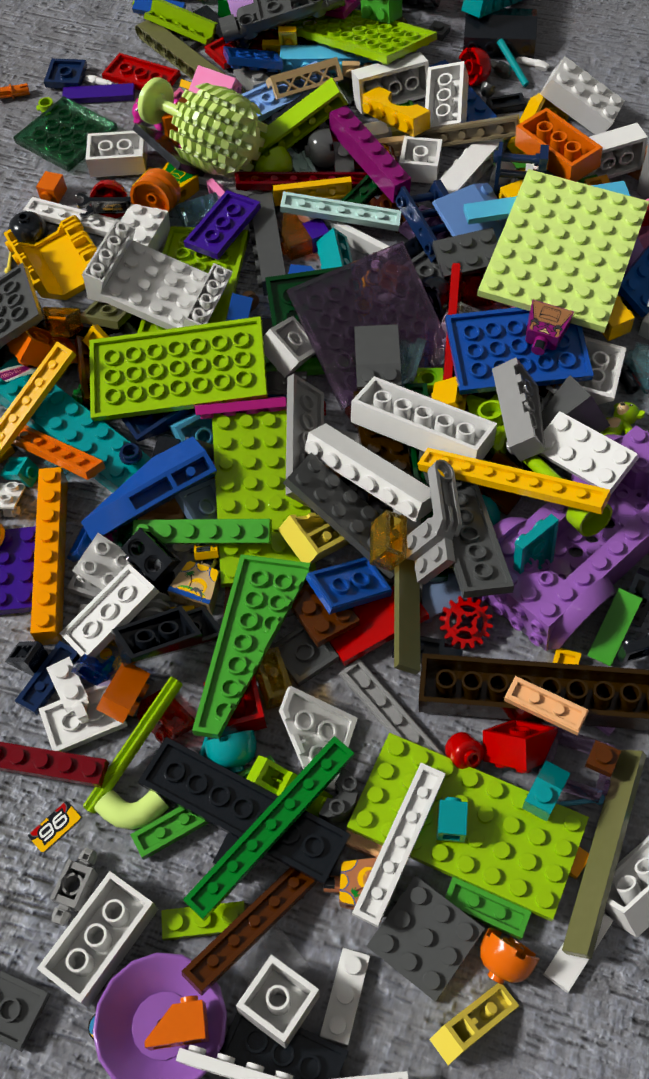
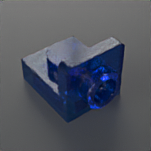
(92, 670)

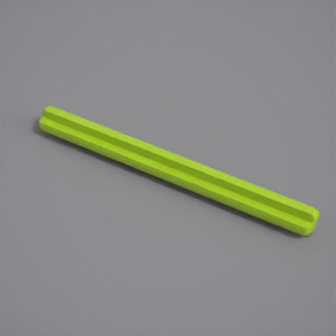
(134, 742)

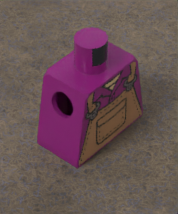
(546, 326)

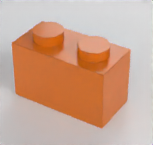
(123, 691)

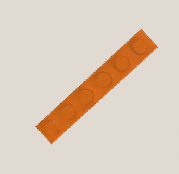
(59, 453)

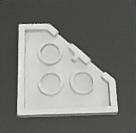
(313, 724)

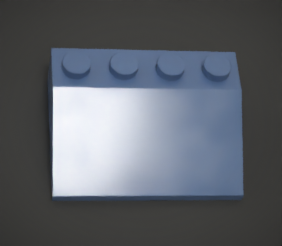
(452, 213)

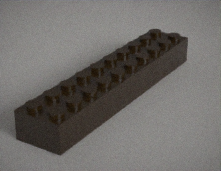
(479, 685)

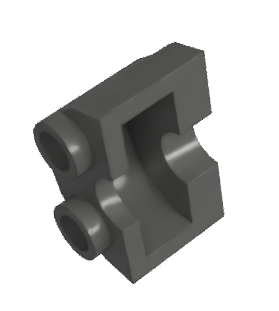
(342, 806)

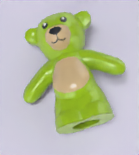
(623, 417)

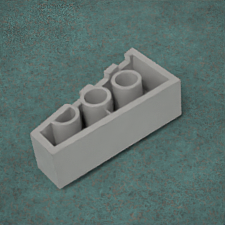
(519, 409)

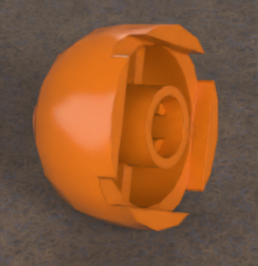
(506, 958)

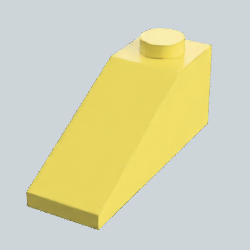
(473, 1023)

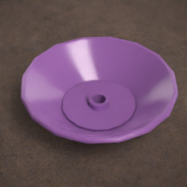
(135, 1005)

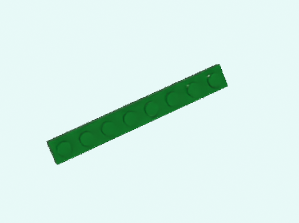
(268, 828)

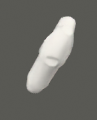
(538, 64)
(95, 80)

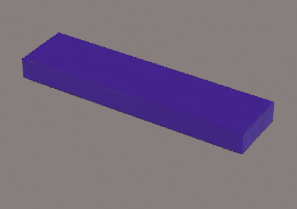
(100, 93)

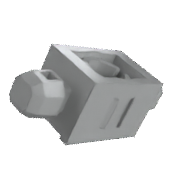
(86, 859)

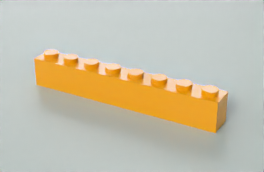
(49, 556)

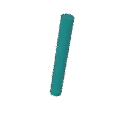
(513, 63)

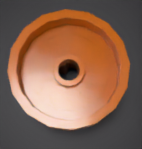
(156, 190)

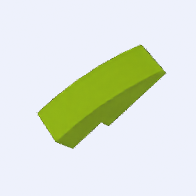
(276, 779)

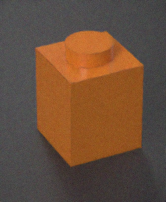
(51, 187)

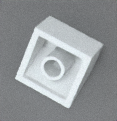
(287, 346)

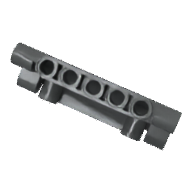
(247, 26)

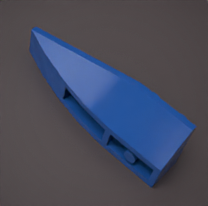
(152, 487)

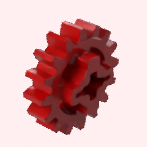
(472, 632)

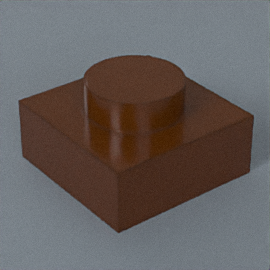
(603, 758)

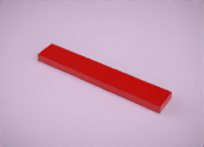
(454, 304)

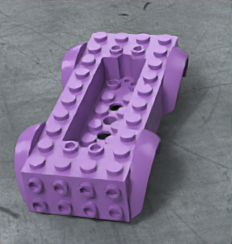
(561, 595)

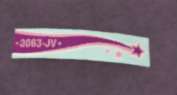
(16, 371)

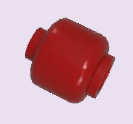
(464, 750)

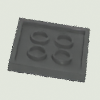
(425, 938)

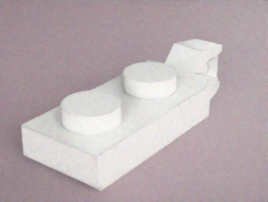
(70, 689)

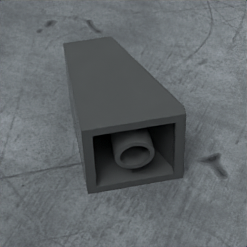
(576, 403)

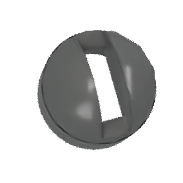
(487, 89)

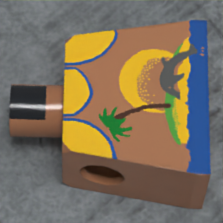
(351, 882)

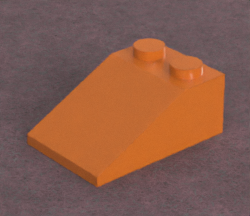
(34, 346)

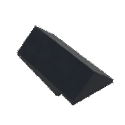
(165, 634)

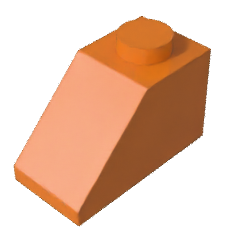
(181, 1025)

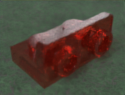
(173, 722)

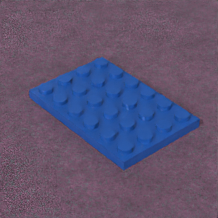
(496, 336)

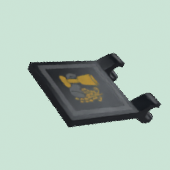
(103, 205)

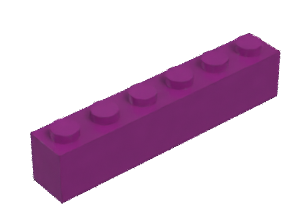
(368, 152)

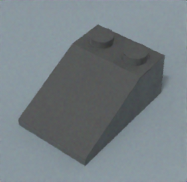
(377, 354)

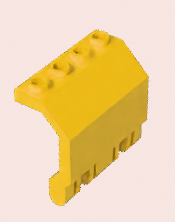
(56, 260)

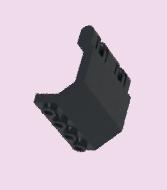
(514, 25)

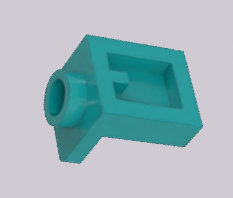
(21, 469)

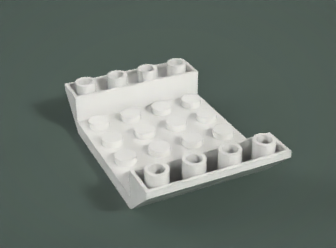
(152, 282)

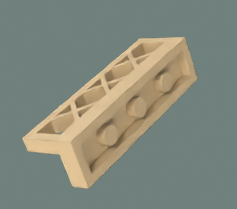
(304, 73)

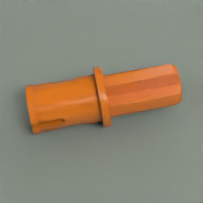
(14, 91)

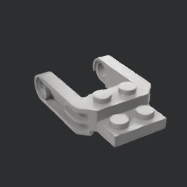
(431, 542)

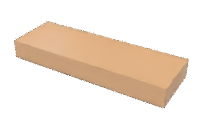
(546, 705)

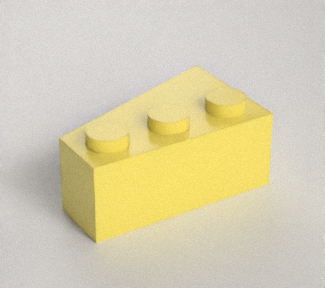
(311, 537)

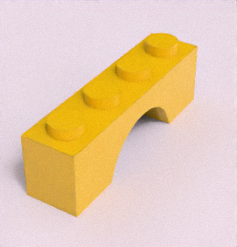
(408, 119)

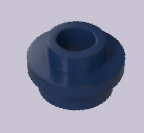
(129, 449)

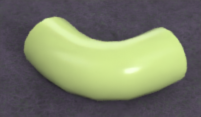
(130, 815)

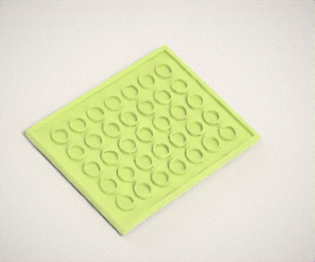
(564, 248)

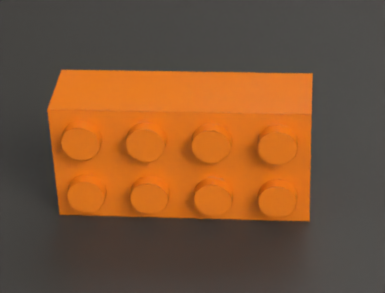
(570, 151)

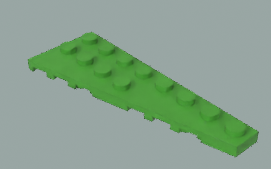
(253, 615)

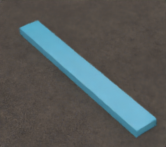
(501, 208)

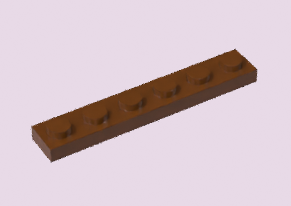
(246, 930)

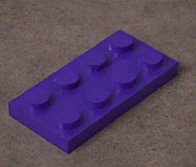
(222, 224)
(17, 570)

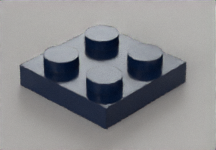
(65, 73)

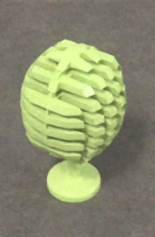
(214, 126)

